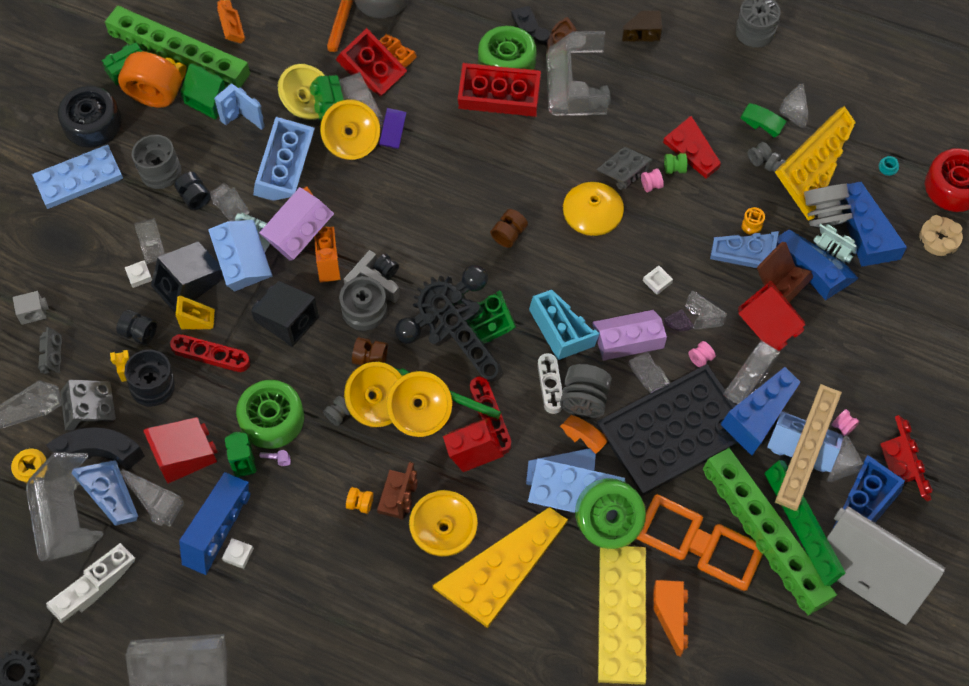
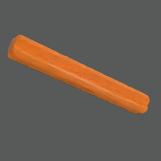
(339, 25)

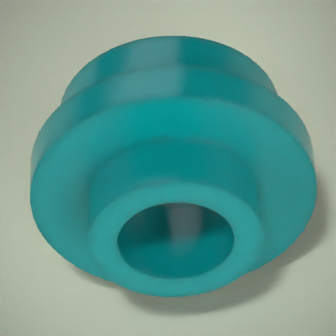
(892, 163)

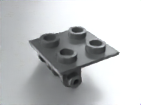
(625, 167)

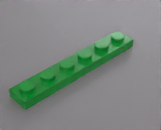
(808, 531)

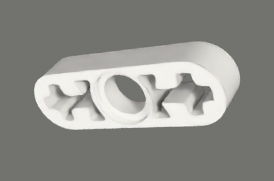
(553, 374)

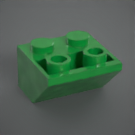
(201, 89)

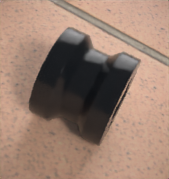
(386, 266)

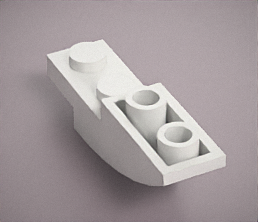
(92, 584)

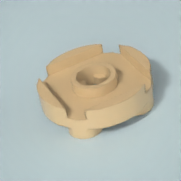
(945, 226)

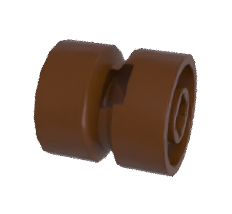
(508, 228)
(368, 352)

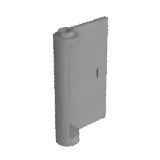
(893, 570)

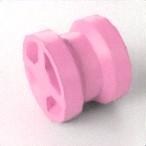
(652, 180)
(702, 354)
(845, 423)

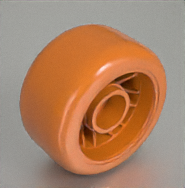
(150, 79)

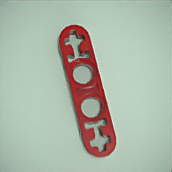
(211, 350)
(489, 397)

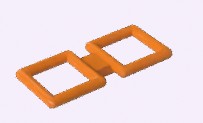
(700, 542)

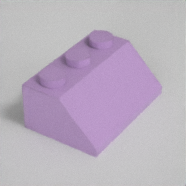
(296, 223)
(630, 334)

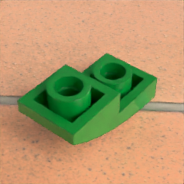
(767, 120)

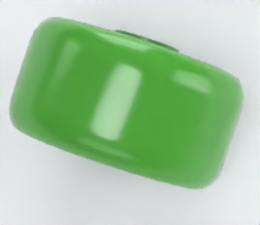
(507, 48)
(269, 399)
(597, 501)

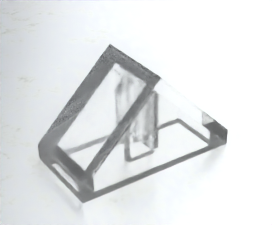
(795, 106)
(847, 461)

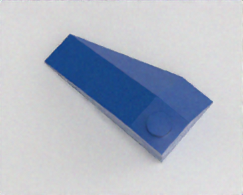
(828, 272)

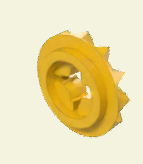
(28, 456)

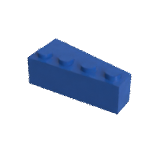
(874, 490)

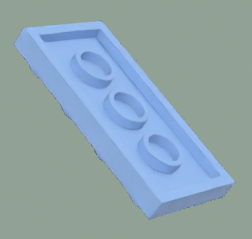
(77, 176)
(561, 484)

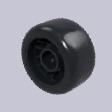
(89, 116)

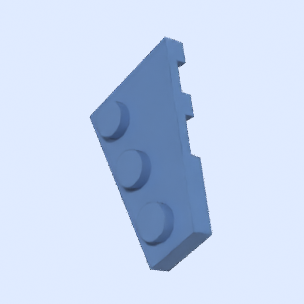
(744, 250)
(108, 490)

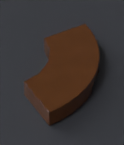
(561, 30)

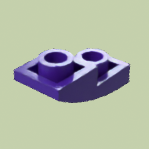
(392, 128)

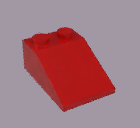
(373, 61)

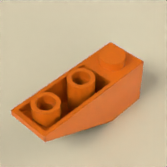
(327, 255)
(669, 608)

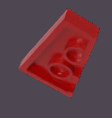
(689, 139)

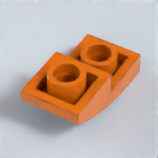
(401, 53)
(579, 428)

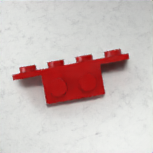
(902, 458)

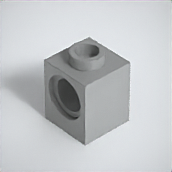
(30, 307)

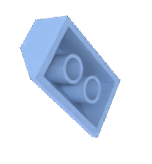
(240, 253)
(787, 434)

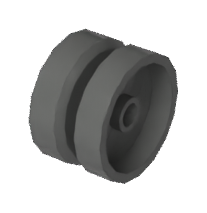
(363, 303)

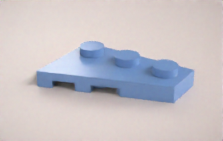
(582, 459)

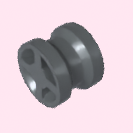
(759, 154)

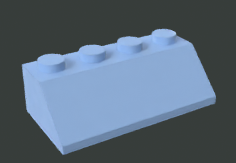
(283, 160)

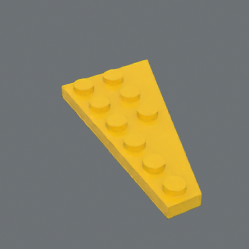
(816, 159)
(494, 575)

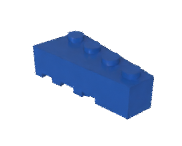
(870, 228)
(758, 412)
(213, 522)

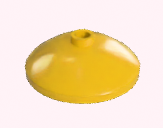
(360, 120)
(589, 216)
(368, 378)
(432, 412)
(439, 510)

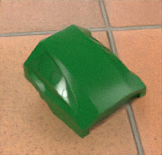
(494, 320)

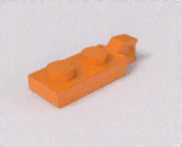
(230, 21)

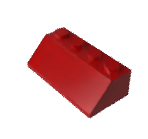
(499, 89)

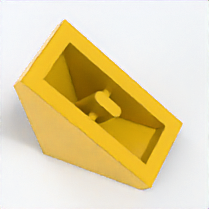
(193, 314)

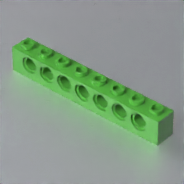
(175, 45)
(780, 536)

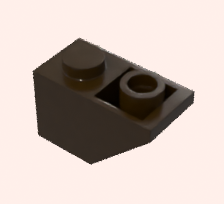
(643, 27)

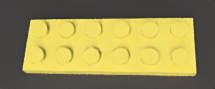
(622, 616)

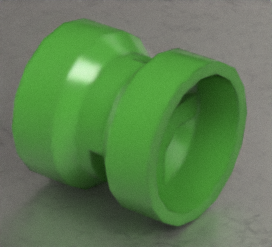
(675, 163)

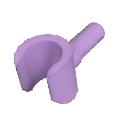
(282, 456)

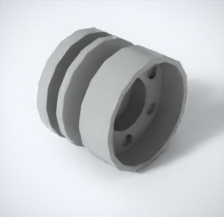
(828, 205)

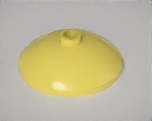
(294, 83)

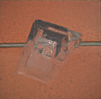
(228, 201)
(150, 240)
(709, 314)

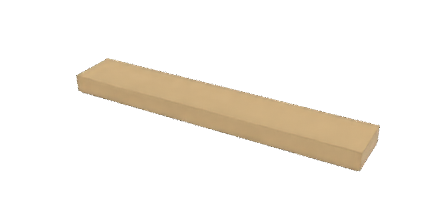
(808, 447)

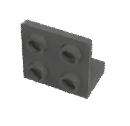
(86, 402)

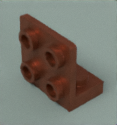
(783, 273)
(397, 493)

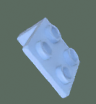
(235, 101)

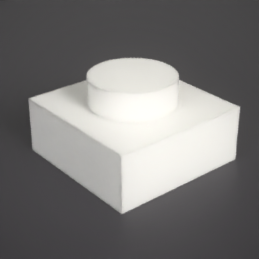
(138, 274)
(657, 280)
(237, 553)

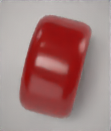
(949, 180)

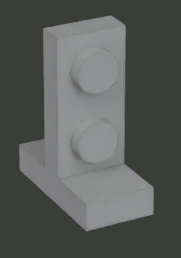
(365, 268)

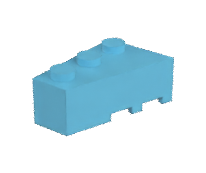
(560, 326)

